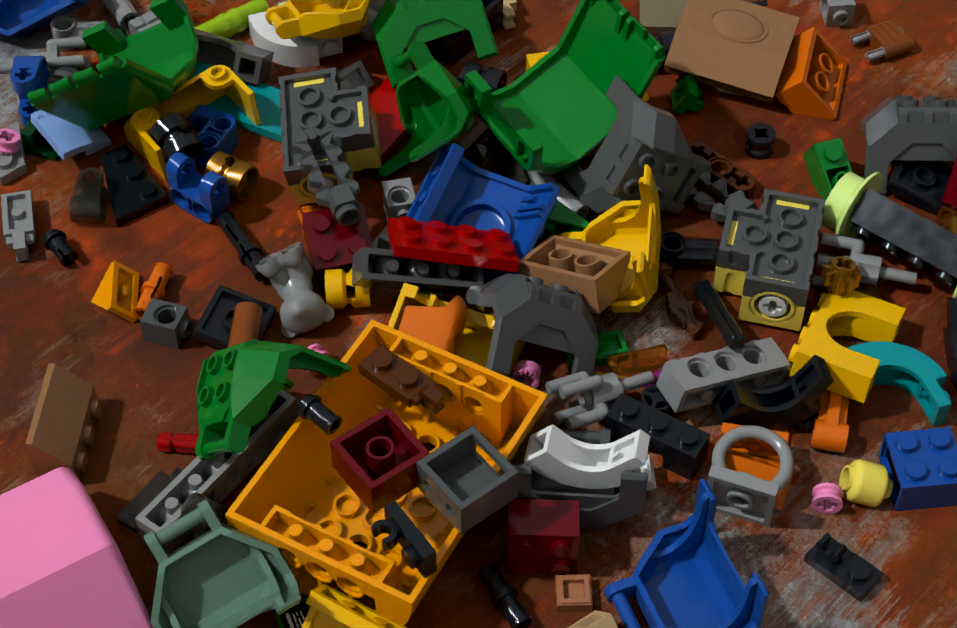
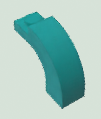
(913, 372)

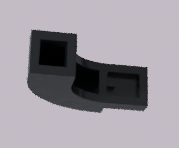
(776, 406)

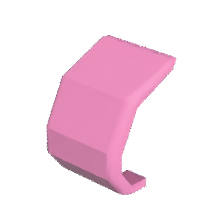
(62, 560)

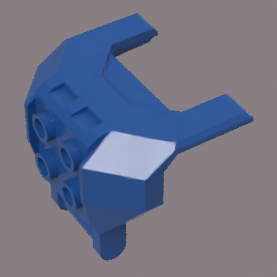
(690, 579)

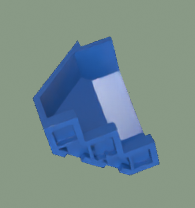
(26, 16)

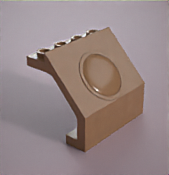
(732, 46)

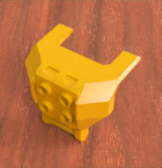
(318, 18)
(632, 228)

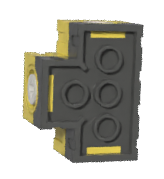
(322, 103)
(770, 257)

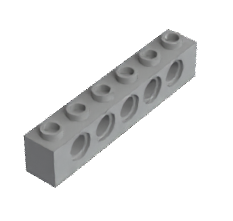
(219, 475)

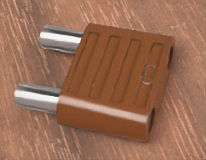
(886, 40)

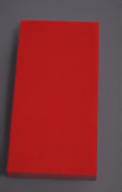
(389, 122)
(452, 244)

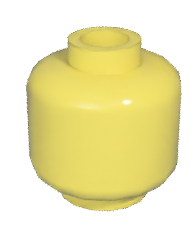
(865, 483)

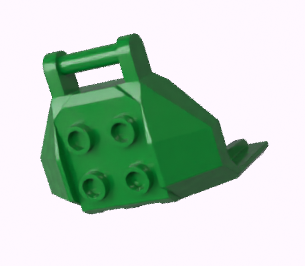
(410, 21)
(430, 106)
(242, 384)

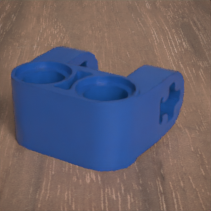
(27, 75)
(216, 132)
(196, 194)

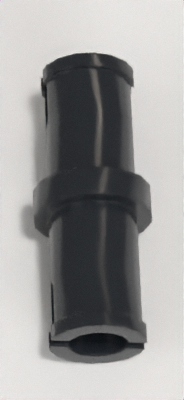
(504, 596)

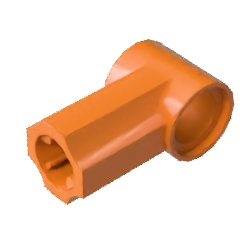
(830, 427)

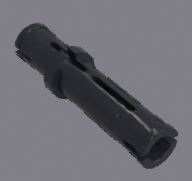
(249, 253)

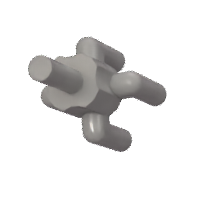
(53, 56)
(869, 265)
(594, 395)

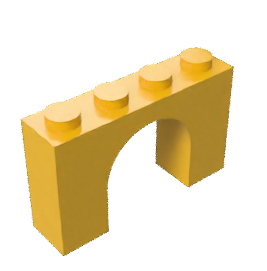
(852, 316)

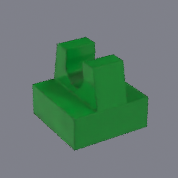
(686, 95)

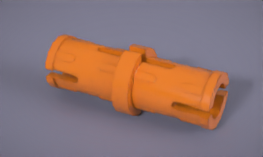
(153, 287)

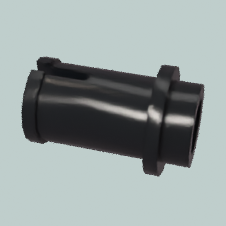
(56, 242)
(312, 409)

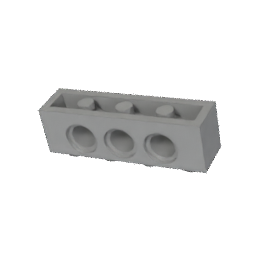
(701, 377)

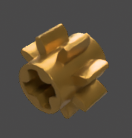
(840, 275)

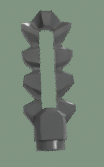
(342, 197)
(706, 203)

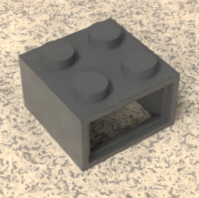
(463, 482)

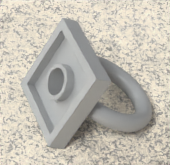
(743, 493)

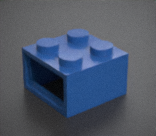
(924, 467)

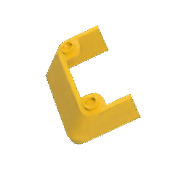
(197, 91)

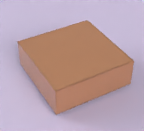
(573, 593)

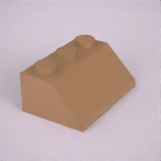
(580, 265)
(62, 422)

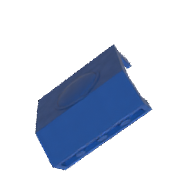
(469, 195)

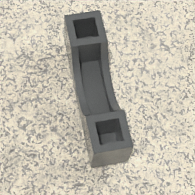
(246, 61)

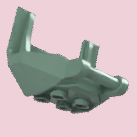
(217, 576)

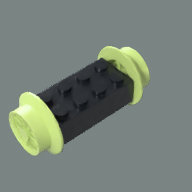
(860, 209)

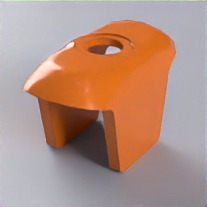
(437, 325)

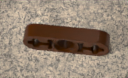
(736, 177)

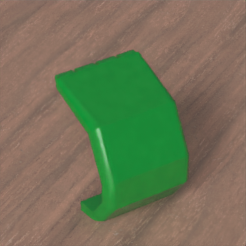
(131, 70)
(560, 104)

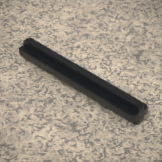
(720, 315)

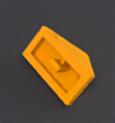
(118, 291)

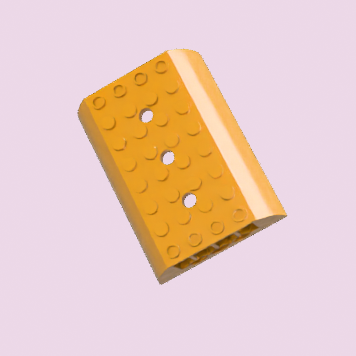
(316, 516)

